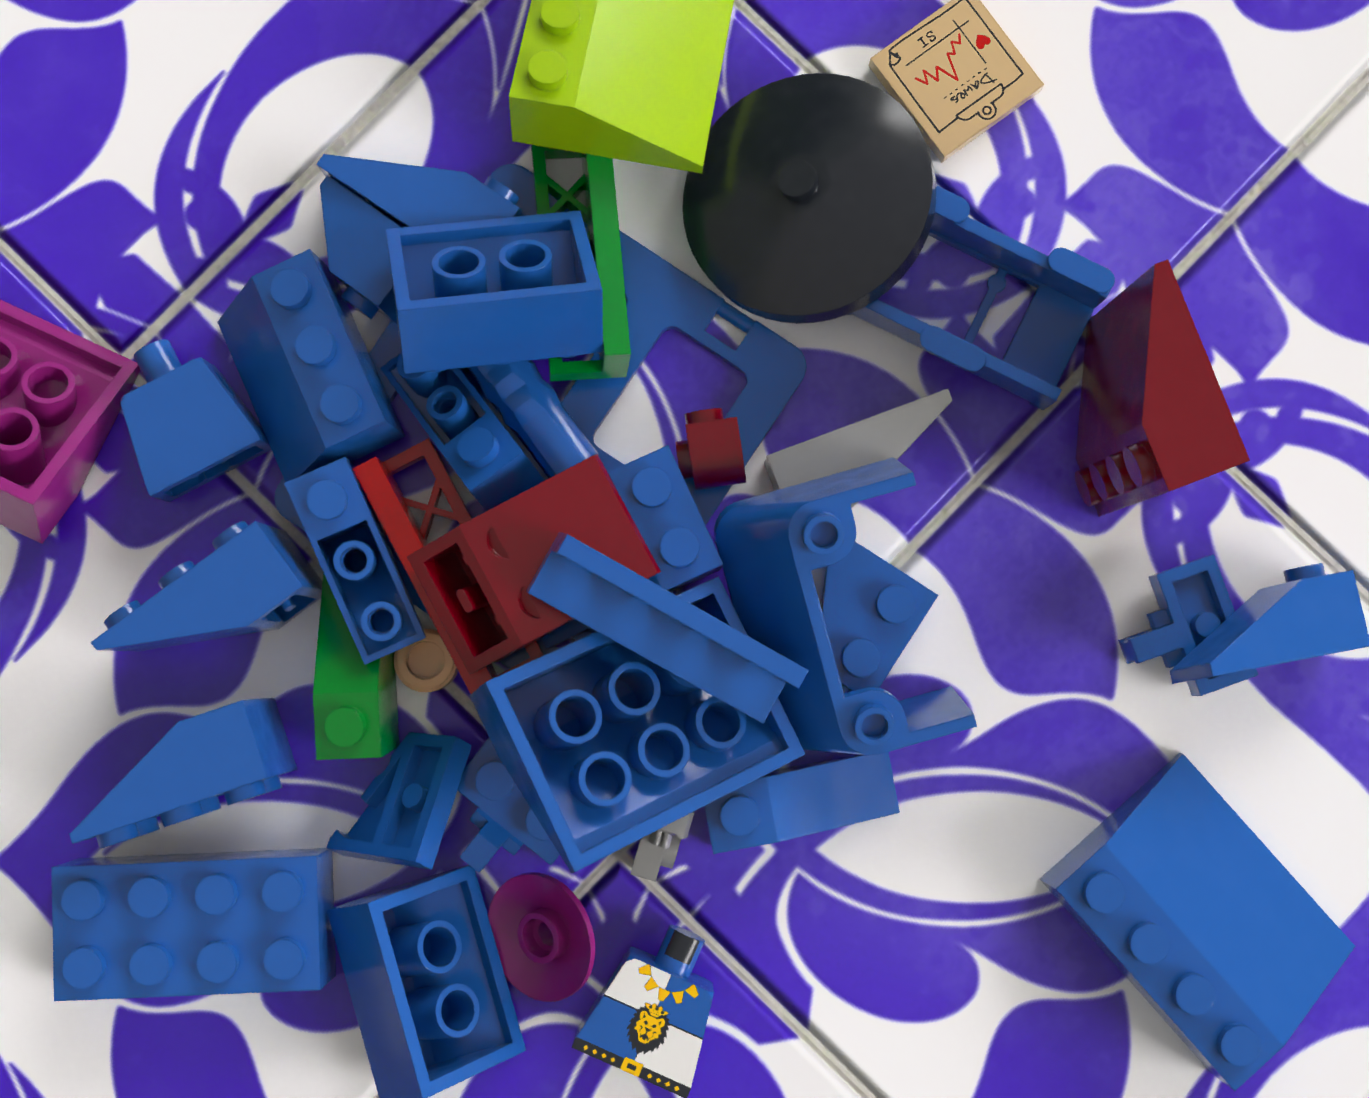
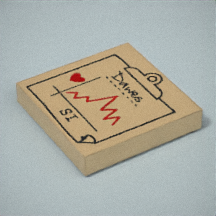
(956, 75)

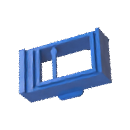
(1051, 327)

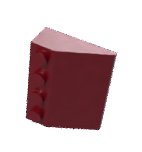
(1149, 400)

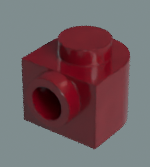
(712, 450)

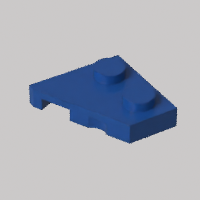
(870, 615)
(408, 803)

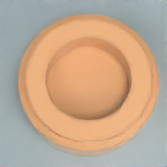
(425, 664)

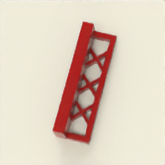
(407, 536)

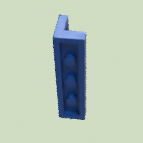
(663, 627)

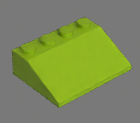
(621, 78)

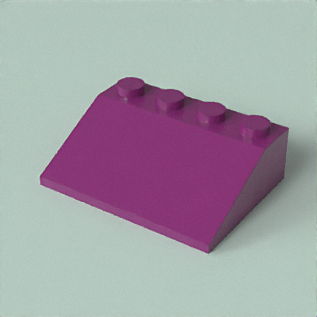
(53, 416)

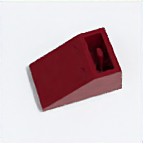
(486, 564)

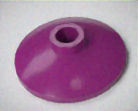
(542, 936)

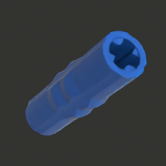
(534, 414)

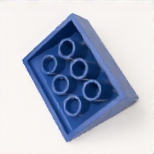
(622, 745)
(1202, 920)

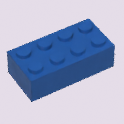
(193, 924)

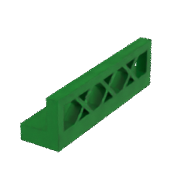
(604, 238)

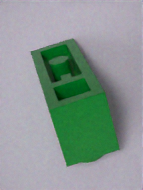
(351, 700)

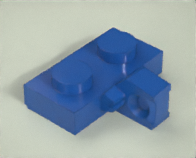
(1191, 608)
(501, 812)

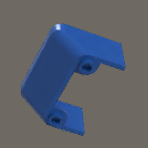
(768, 565)

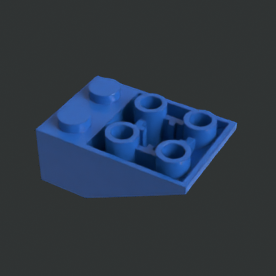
(243, 587)
(213, 754)

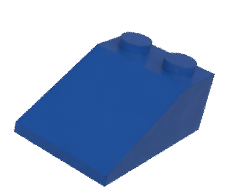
(668, 523)

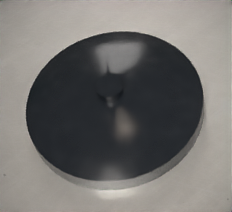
(810, 198)

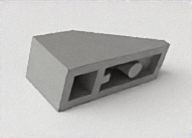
(856, 444)

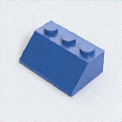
(495, 291)
(307, 367)
(426, 983)

